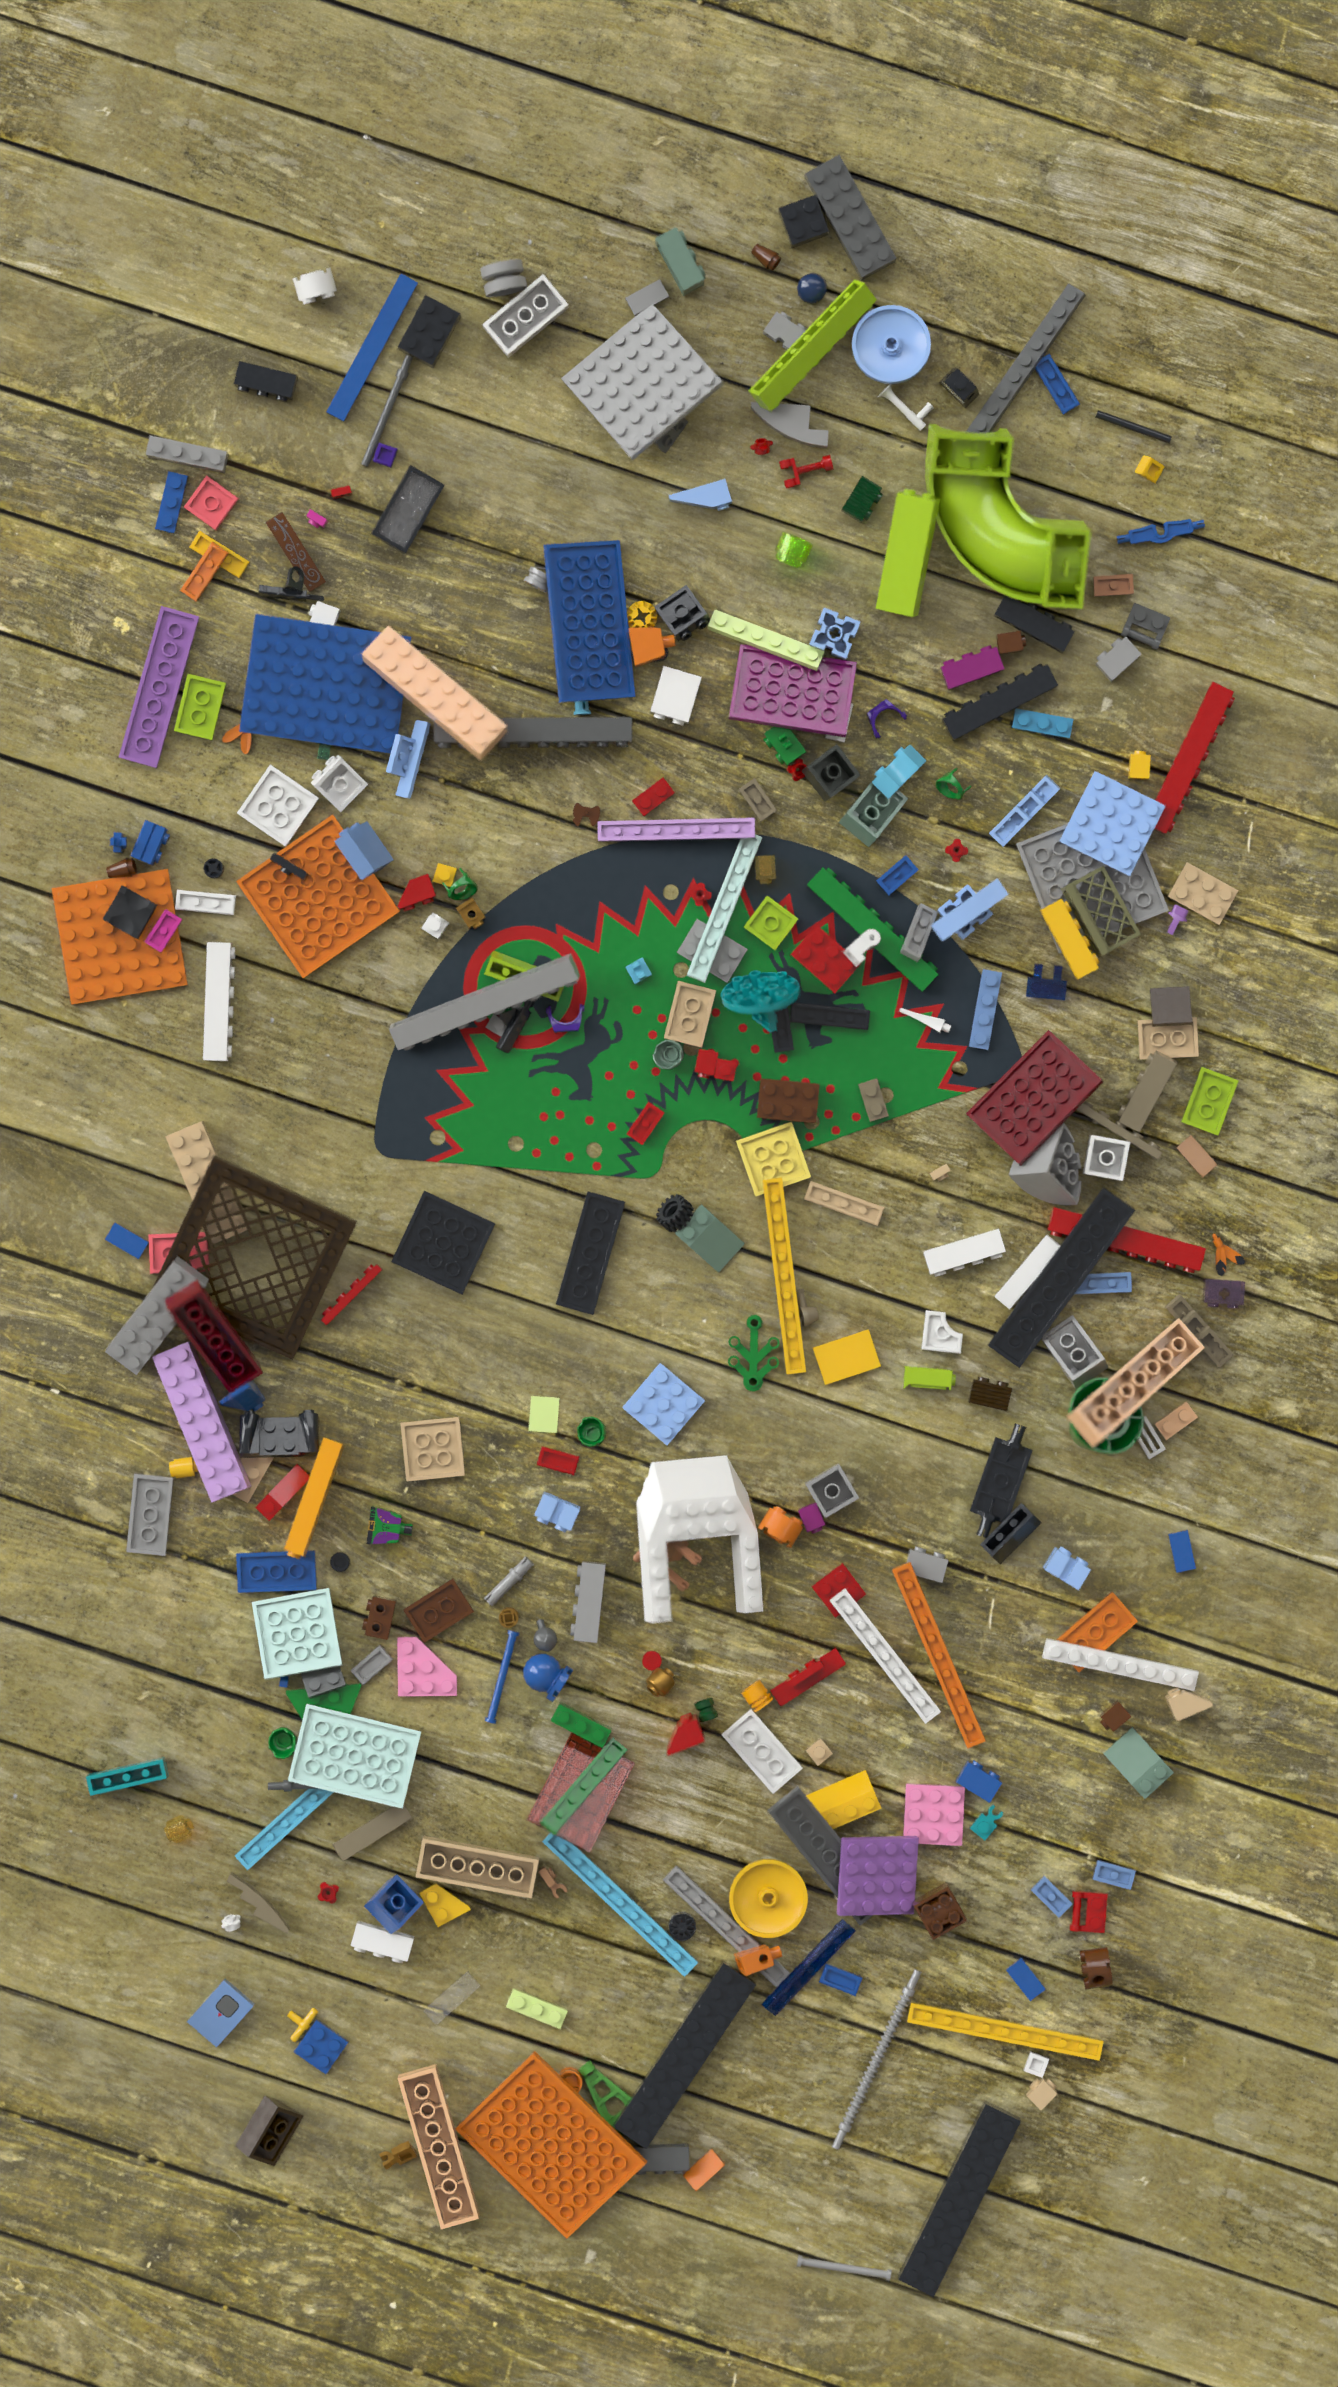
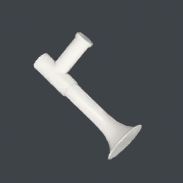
(910, 415)

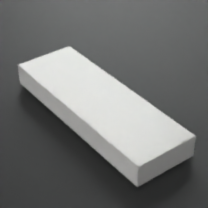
(205, 902)

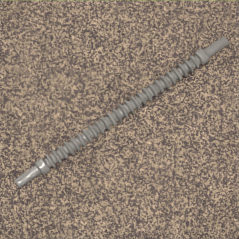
(908, 1992)

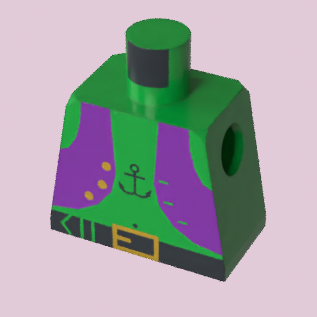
(386, 1526)

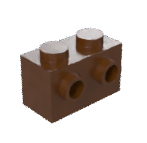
(380, 1617)

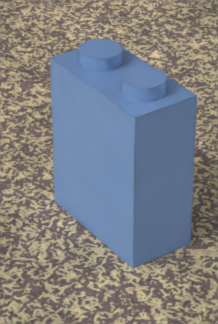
(363, 849)

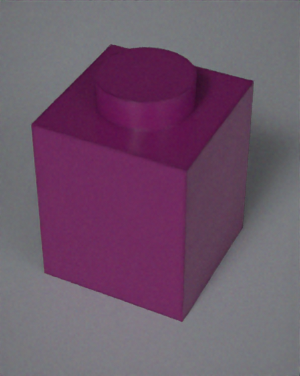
(811, 1518)

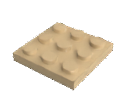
(432, 1449)

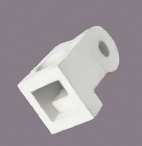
(865, 942)

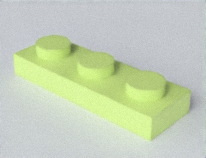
(536, 2008)

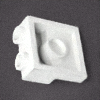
(338, 782)

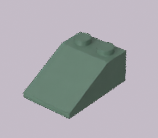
(871, 813)
(710, 1238)
(1138, 1763)

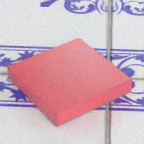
(211, 503)

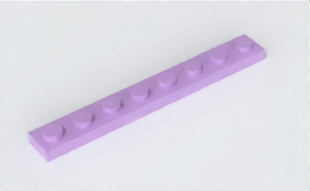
(676, 829)

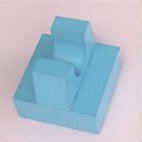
(638, 970)

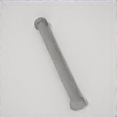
(844, 2268)

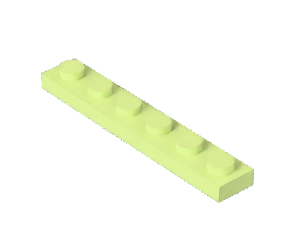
(765, 640)

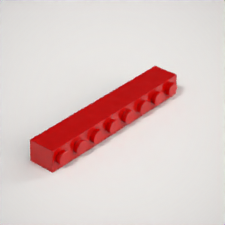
(1191, 753)
(1137, 1242)

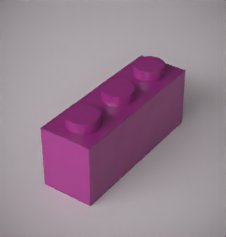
(971, 667)

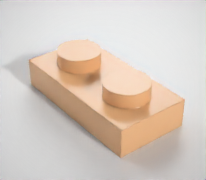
(1176, 1420)

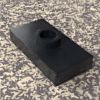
(288, 867)

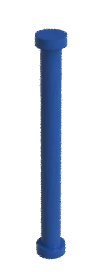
(502, 1676)

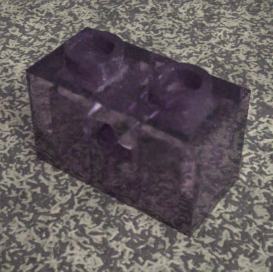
(1214, 1286)

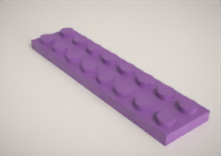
(159, 687)

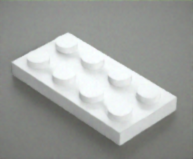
(762, 1751)

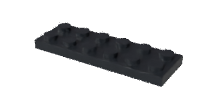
(590, 1253)

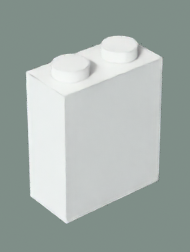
(675, 695)

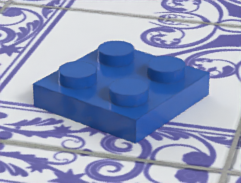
(321, 2046)

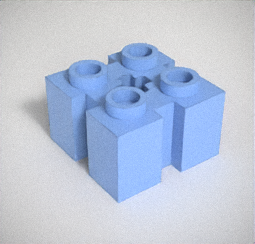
(846, 628)
(962, 896)
(557, 1511)
(1067, 1568)

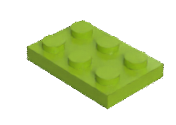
(200, 707)
(1209, 1101)

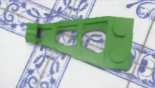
(600, 2102)

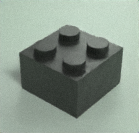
(830, 773)

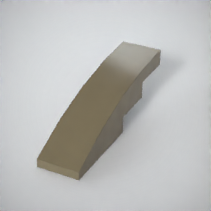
(1213, 1345)
(371, 1831)
(264, 1909)

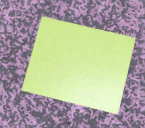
(543, 1414)

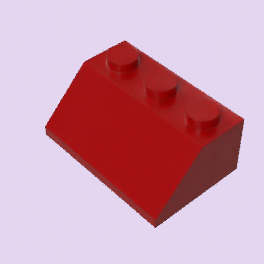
(685, 1734)

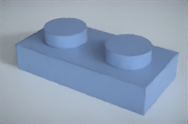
(1114, 1874)
(1051, 1896)

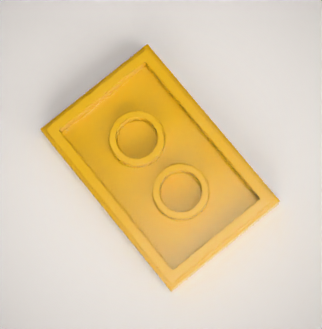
(846, 1357)

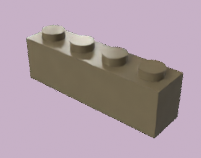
(1147, 1090)

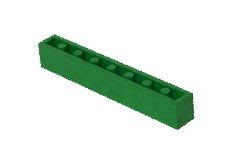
(861, 919)

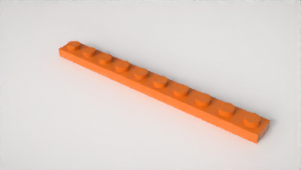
(938, 1655)

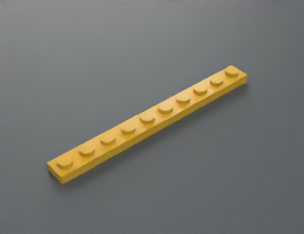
(784, 1275)
(1005, 2031)

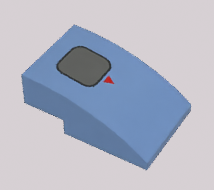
(220, 2012)

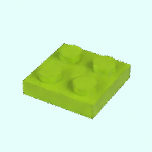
(771, 923)

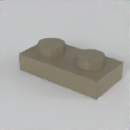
(757, 799)
(873, 1100)

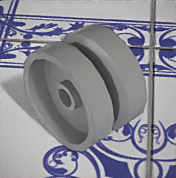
(503, 278)

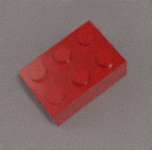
(824, 959)

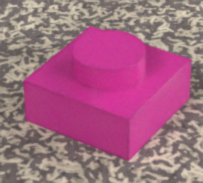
(316, 520)

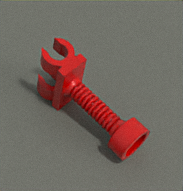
(825, 463)

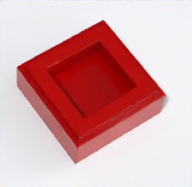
(341, 492)

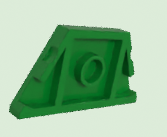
(337, 1700)

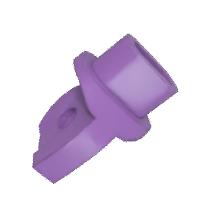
(1178, 914)

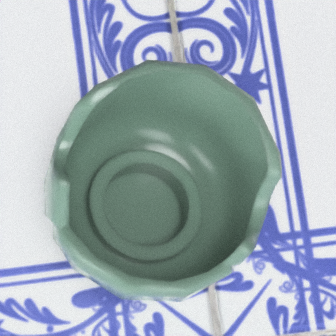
(668, 1054)

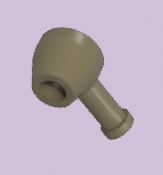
(807, 1314)

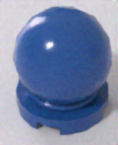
(545, 1674)

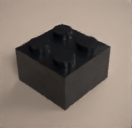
(803, 221)

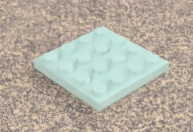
(297, 1633)

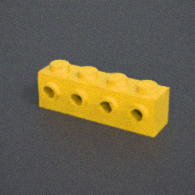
(1067, 935)

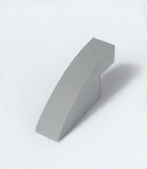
(792, 423)

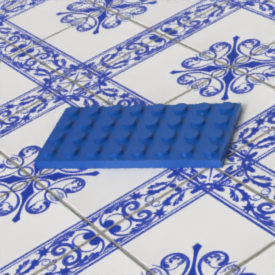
(589, 621)

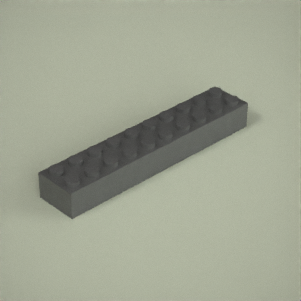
(557, 731)

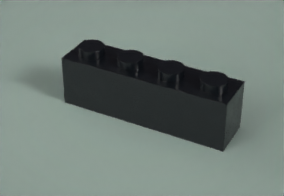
(1034, 623)

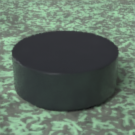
(340, 1561)

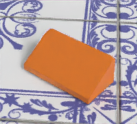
(704, 2169)

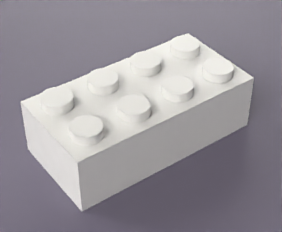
(525, 316)

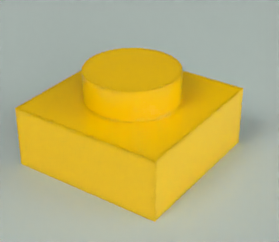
(444, 874)

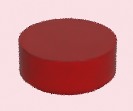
(651, 1660)

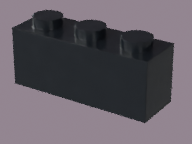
(265, 381)
(1010, 1533)

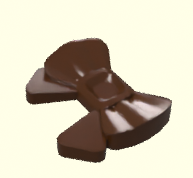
(580, 811)

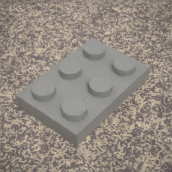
(726, 958)

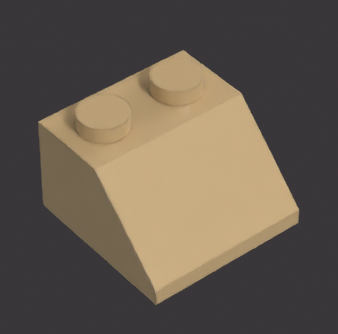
(1186, 1703)

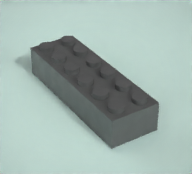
(850, 217)

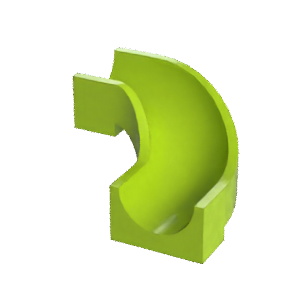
(990, 531)

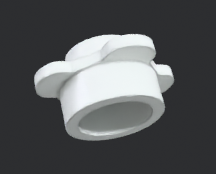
(231, 1922)

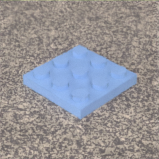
(663, 1404)

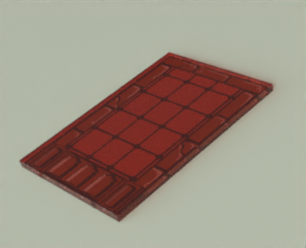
(590, 1817)

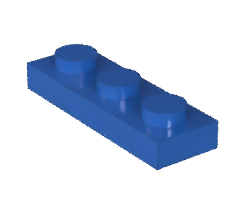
(171, 502)

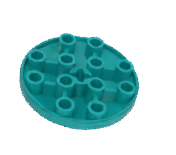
(761, 995)

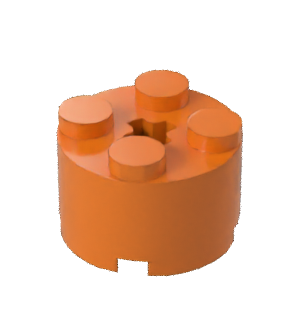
(780, 1526)

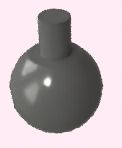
(544, 1638)

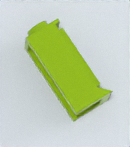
(928, 1378)

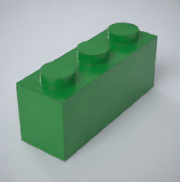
(581, 1724)

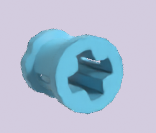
(582, 708)

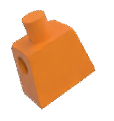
(649, 644)
(749, 1962)

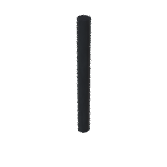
(1133, 426)

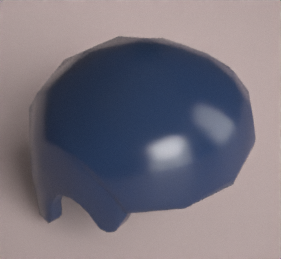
(812, 288)

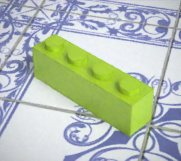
(504, 967)

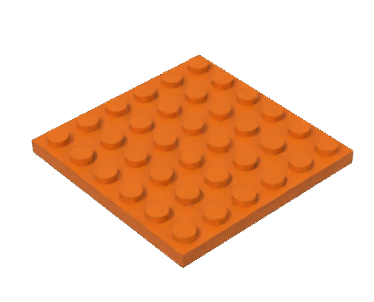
(327, 909)
(105, 960)

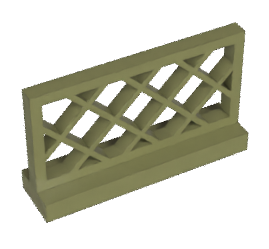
(1085, 918)

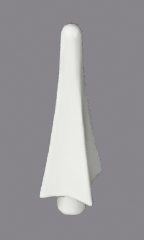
(935, 1023)

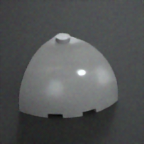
(1051, 1170)

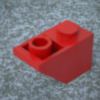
(417, 891)

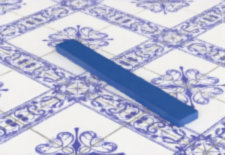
(372, 347)

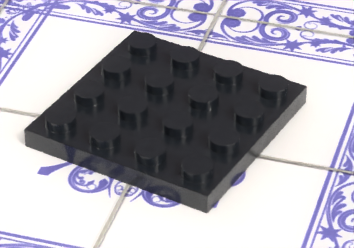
(443, 1242)

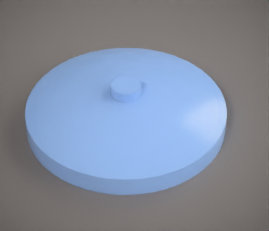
(891, 344)

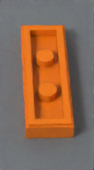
(204, 571)

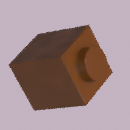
(1010, 642)
(1114, 1716)

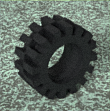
(674, 1213)

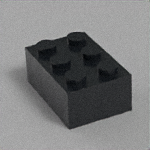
(429, 331)

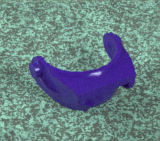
(884, 705)
(565, 1027)

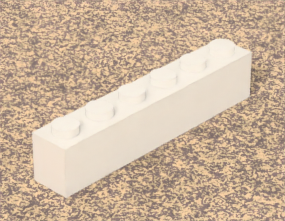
(217, 1001)

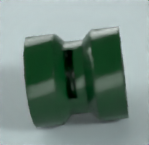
(706, 1709)

